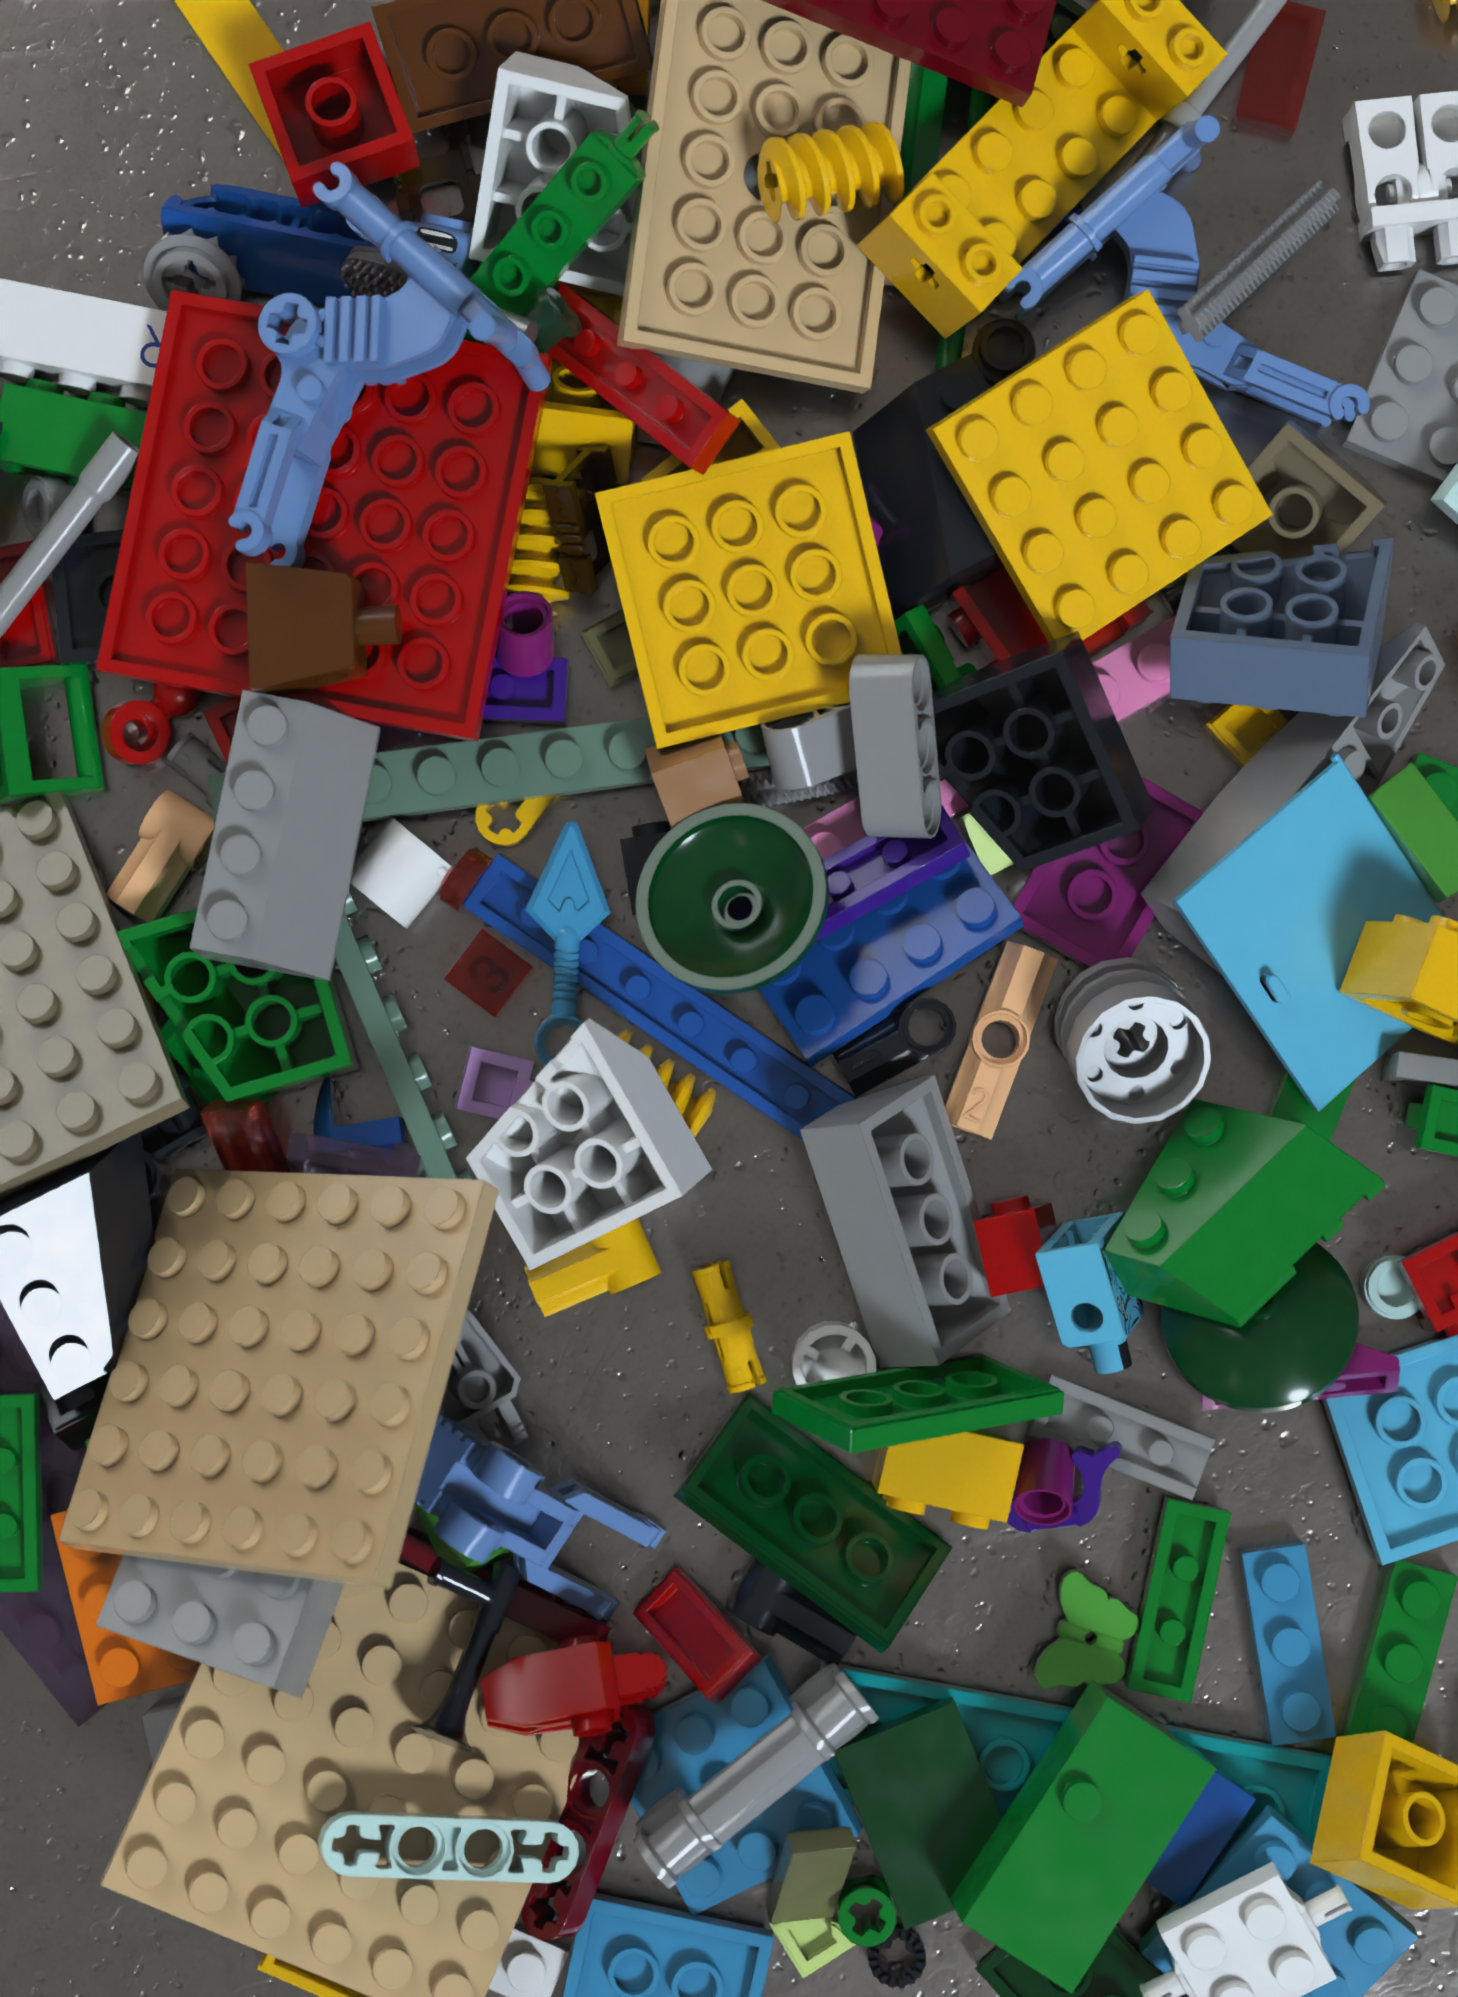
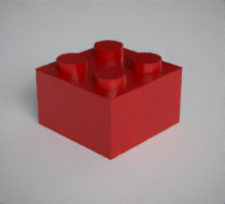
(333, 106)

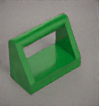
(15, 766)

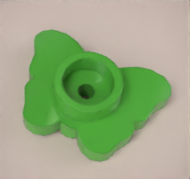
(1070, 1657)

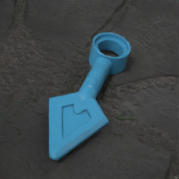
(568, 907)

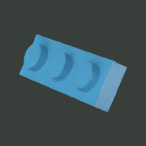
(1286, 1643)

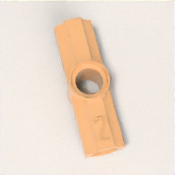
(1011, 999)

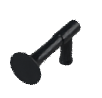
(493, 1600)

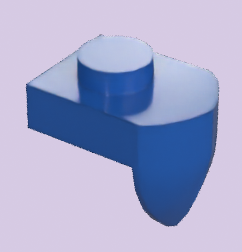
(376, 1133)

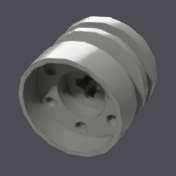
(1143, 1067)

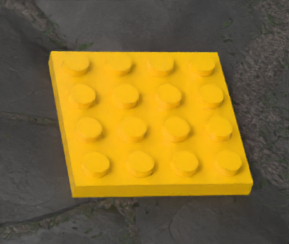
(1100, 470)
(748, 587)

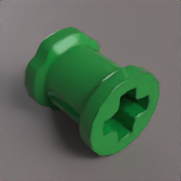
(869, 1929)

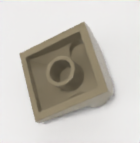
(1311, 497)

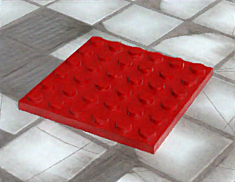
(412, 505)

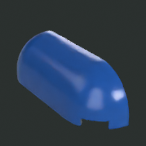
(273, 239)

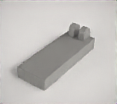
(1151, 1445)

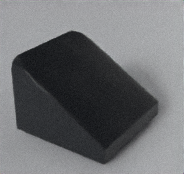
(75, 1412)

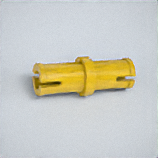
(728, 1326)

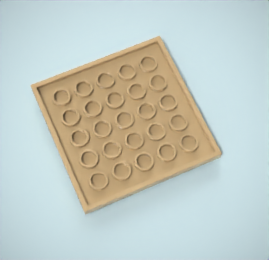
(282, 1373)
(256, 1773)

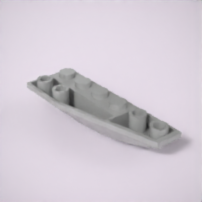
(1294, 757)

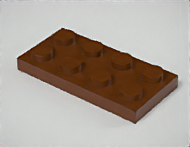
(451, 50)

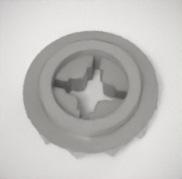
(172, 257)

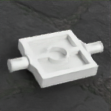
(1248, 1941)

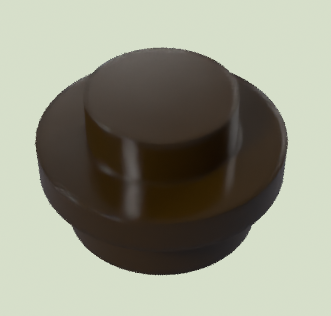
(1003, 348)

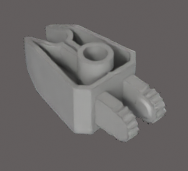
(481, 1382)

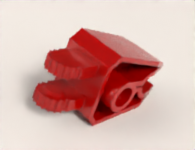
(570, 1688)

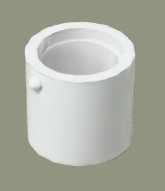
(399, 873)
(831, 1352)

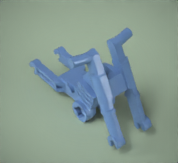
(1164, 259)
(354, 344)
(497, 1500)

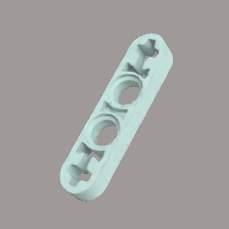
(448, 1856)

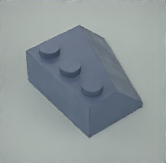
(1283, 630)

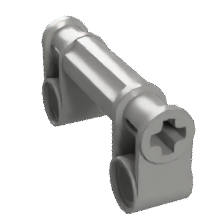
(688, 1828)

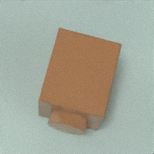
(696, 775)

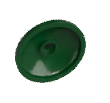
(710, 870)
(1282, 1352)

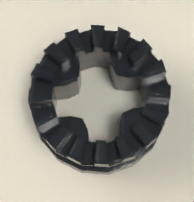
(909, 1969)

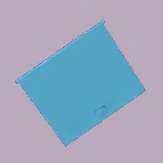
(1291, 914)

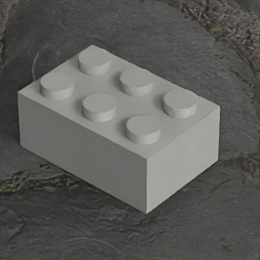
(224, 1617)

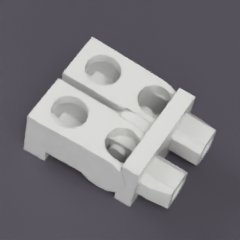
(1405, 175)

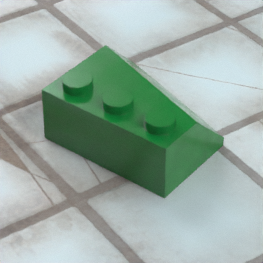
(242, 1023)
(1233, 1211)

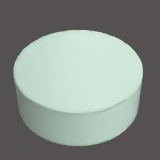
(1386, 1289)

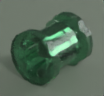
(553, 317)

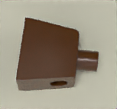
(311, 628)

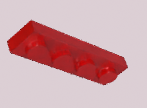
(644, 387)

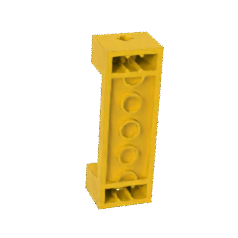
(1036, 162)

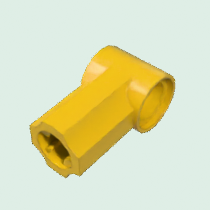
(598, 1266)

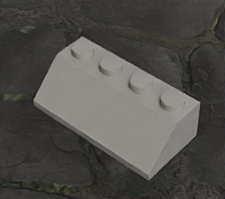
(285, 837)
(904, 1222)

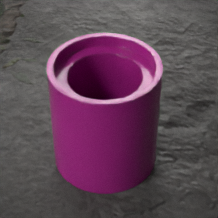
(526, 635)
(1045, 1482)

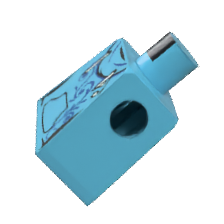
(1087, 1293)

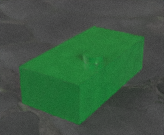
(1081, 1836)

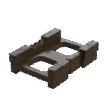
(452, 166)
(579, 519)

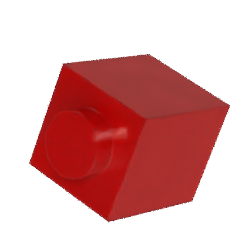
(1011, 1241)

